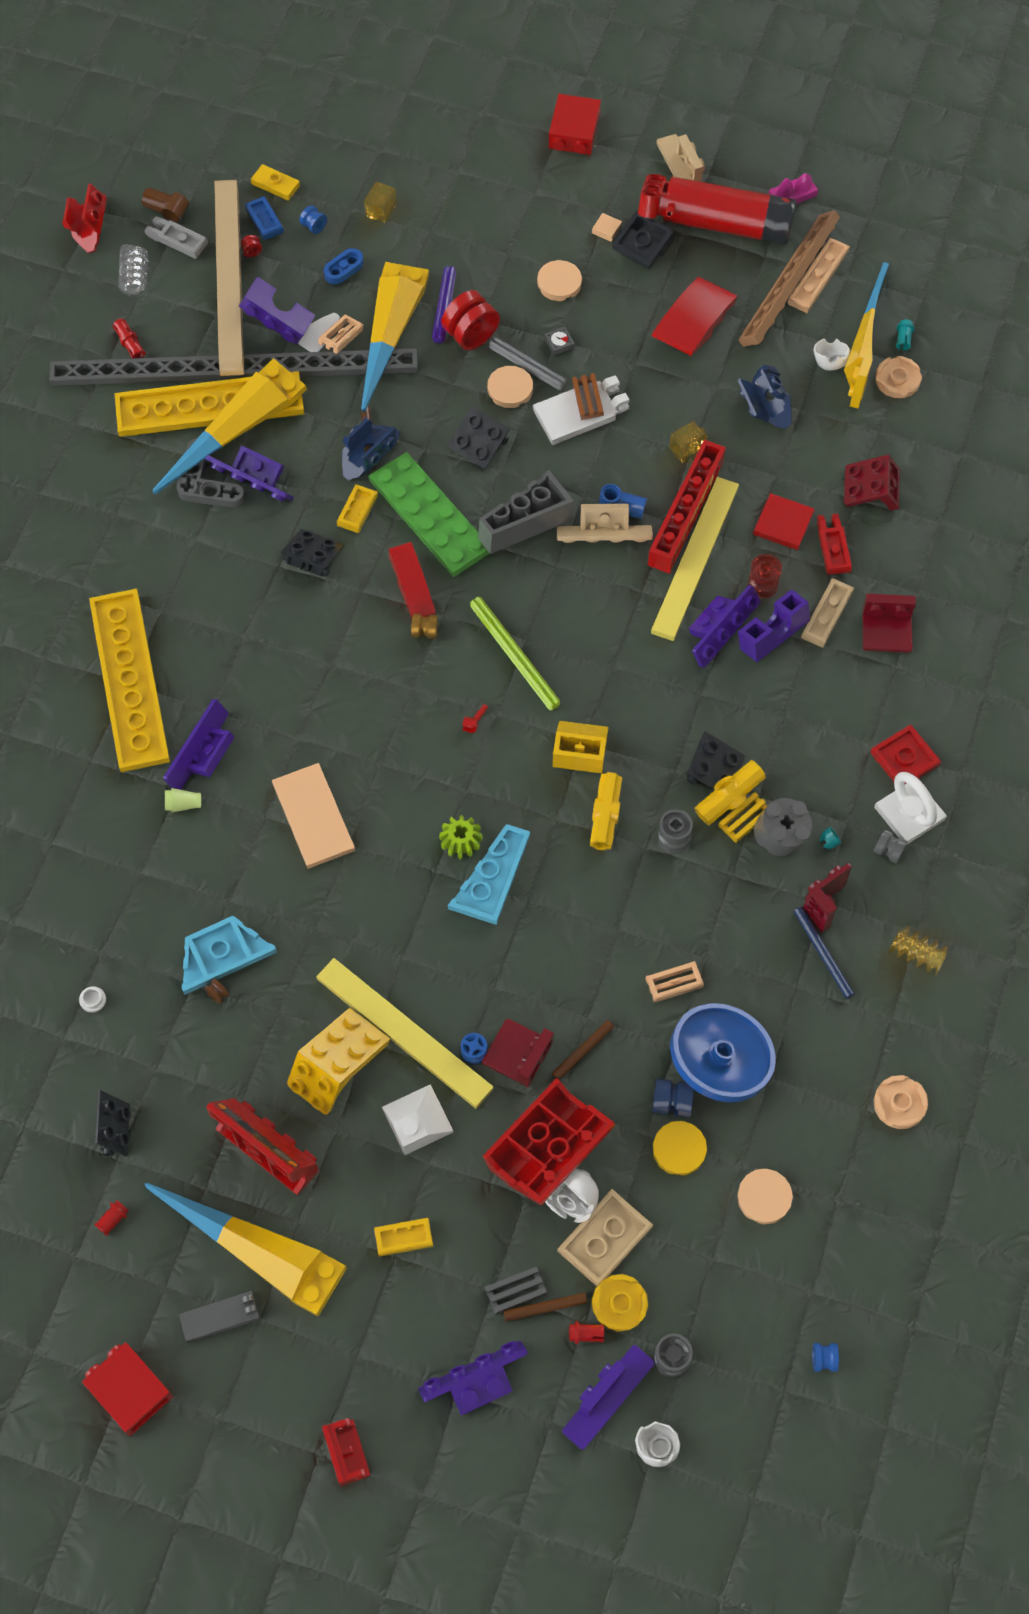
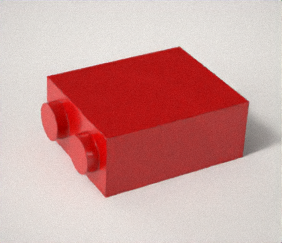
(574, 124)
(126, 1388)

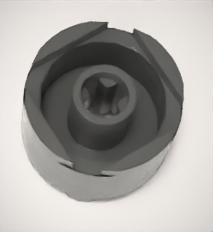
(783, 826)

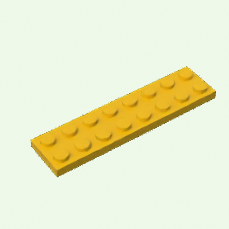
(181, 406)
(129, 680)

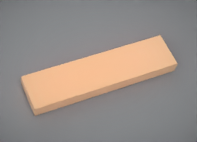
(818, 275)

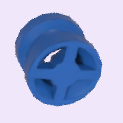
(313, 219)
(473, 1042)
(825, 1357)

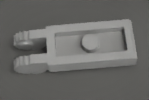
(177, 237)

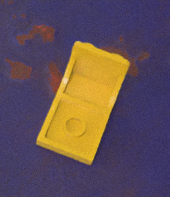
(334, 1058)

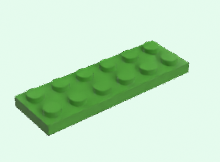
(429, 513)

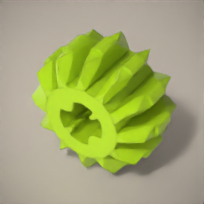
(463, 828)

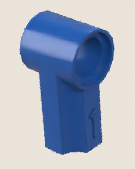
(613, 492)

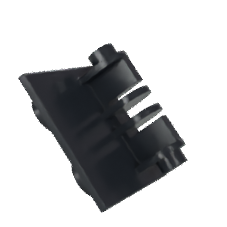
(479, 437)
(311, 551)
(713, 761)
(112, 1124)

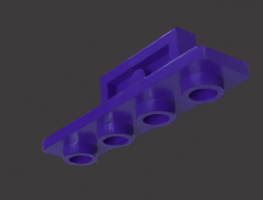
(255, 468)
(720, 622)
(202, 748)
(478, 1381)
(607, 1396)

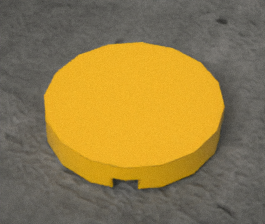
(679, 1148)
(619, 1302)

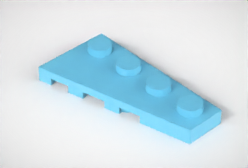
(491, 881)

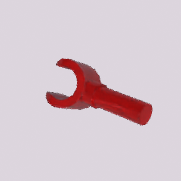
(470, 724)

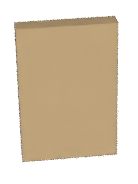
(605, 1238)

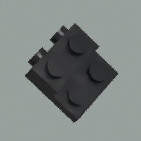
(644, 240)

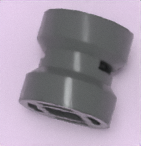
(890, 846)

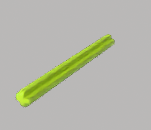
(515, 653)

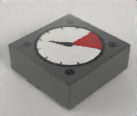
(559, 341)

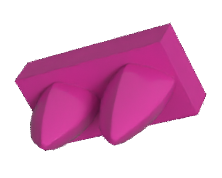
(798, 189)

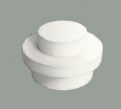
(92, 999)

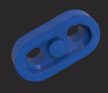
(340, 268)

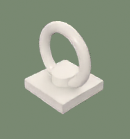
(910, 808)

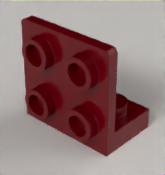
(872, 481)
(887, 622)
(819, 903)
(518, 1051)

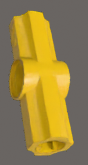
(730, 792)
(606, 811)

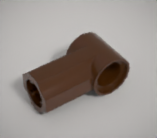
(170, 206)

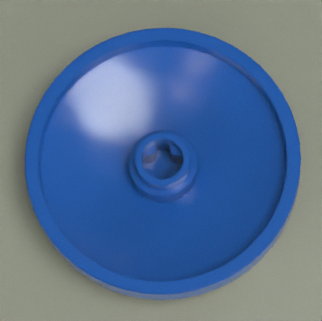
(722, 1052)

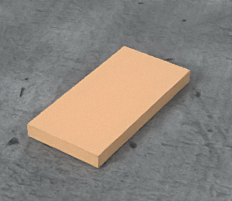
(313, 815)

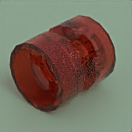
(765, 575)

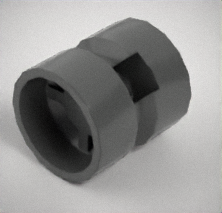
(675, 831)
(673, 1355)

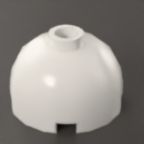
(575, 1197)

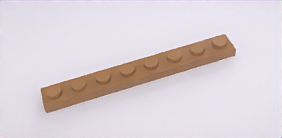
(789, 278)

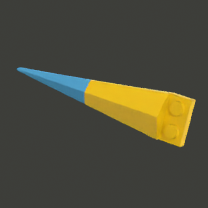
(397, 299)
(860, 357)
(256, 401)
(289, 1266)

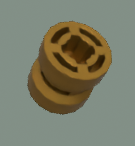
(424, 626)

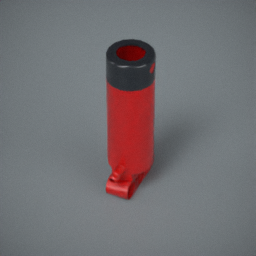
(717, 208)

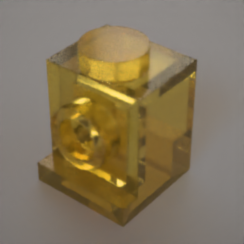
(687, 440)

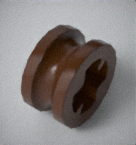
(216, 991)

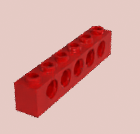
(686, 506)

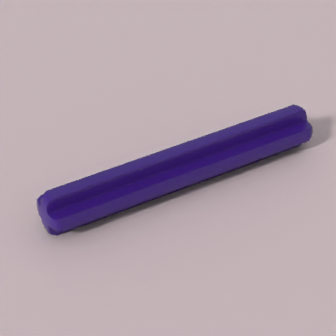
(444, 300)

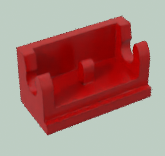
(346, 1451)

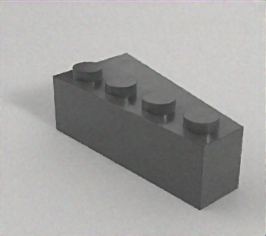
(527, 514)

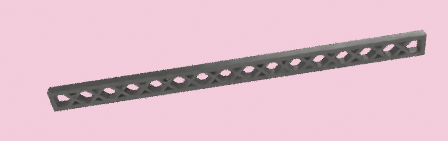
(211, 363)

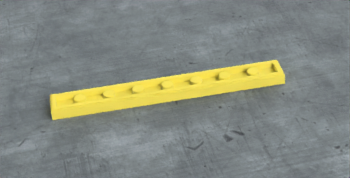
(695, 559)
(405, 1033)

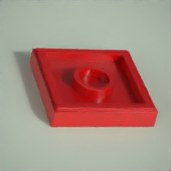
(783, 521)
(905, 753)

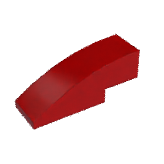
(411, 580)

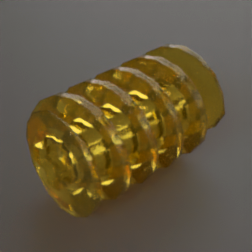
(919, 949)

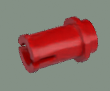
(111, 1217)
(586, 1333)

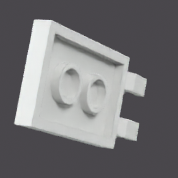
(561, 414)

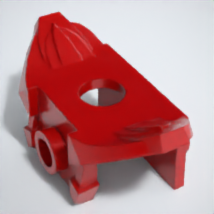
(86, 219)

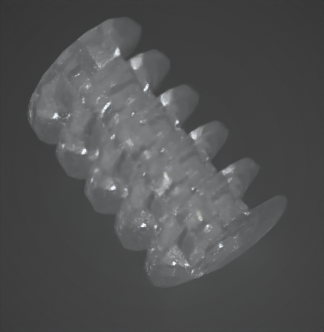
(132, 269)

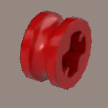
(251, 246)

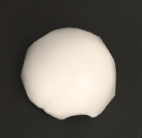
(831, 355)
(657, 1444)

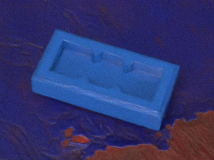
(264, 218)

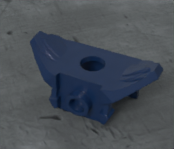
(777, 411)
(354, 459)

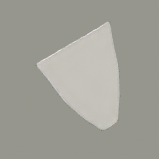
(315, 330)

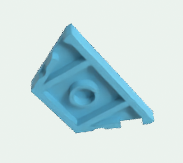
(221, 951)

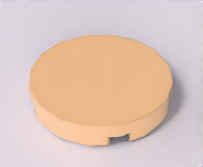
(559, 280)
(898, 377)
(510, 386)
(900, 1102)
(764, 1196)

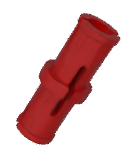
(128, 339)

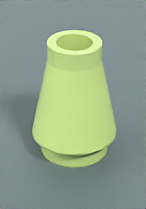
(181, 800)

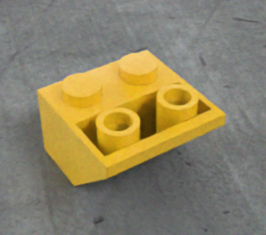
(580, 746)

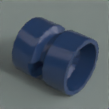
(672, 1098)

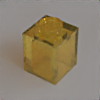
(380, 201)

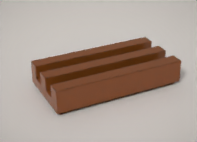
(585, 381)

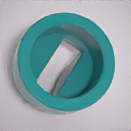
(830, 837)

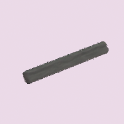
(528, 363)

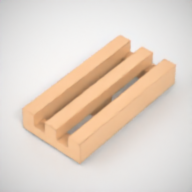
(344, 335)
(674, 982)

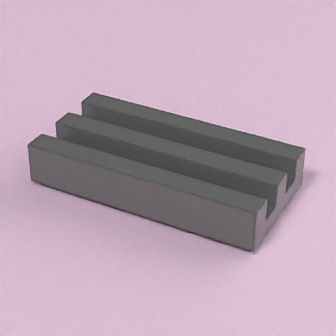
(511, 1280)

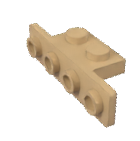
(681, 157)
(604, 523)

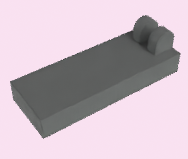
(219, 1316)

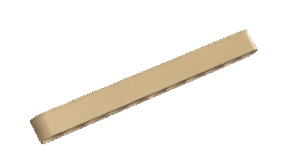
(229, 278)

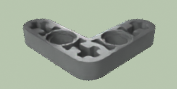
(200, 485)

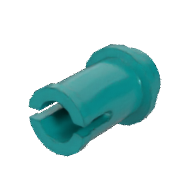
(905, 329)

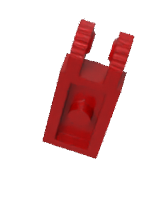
(834, 546)

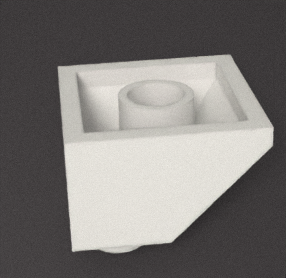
(417, 1119)

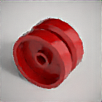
(470, 320)

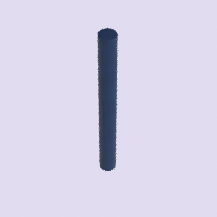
(824, 952)

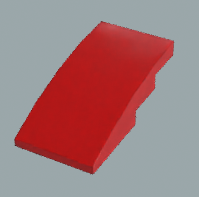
(694, 316)

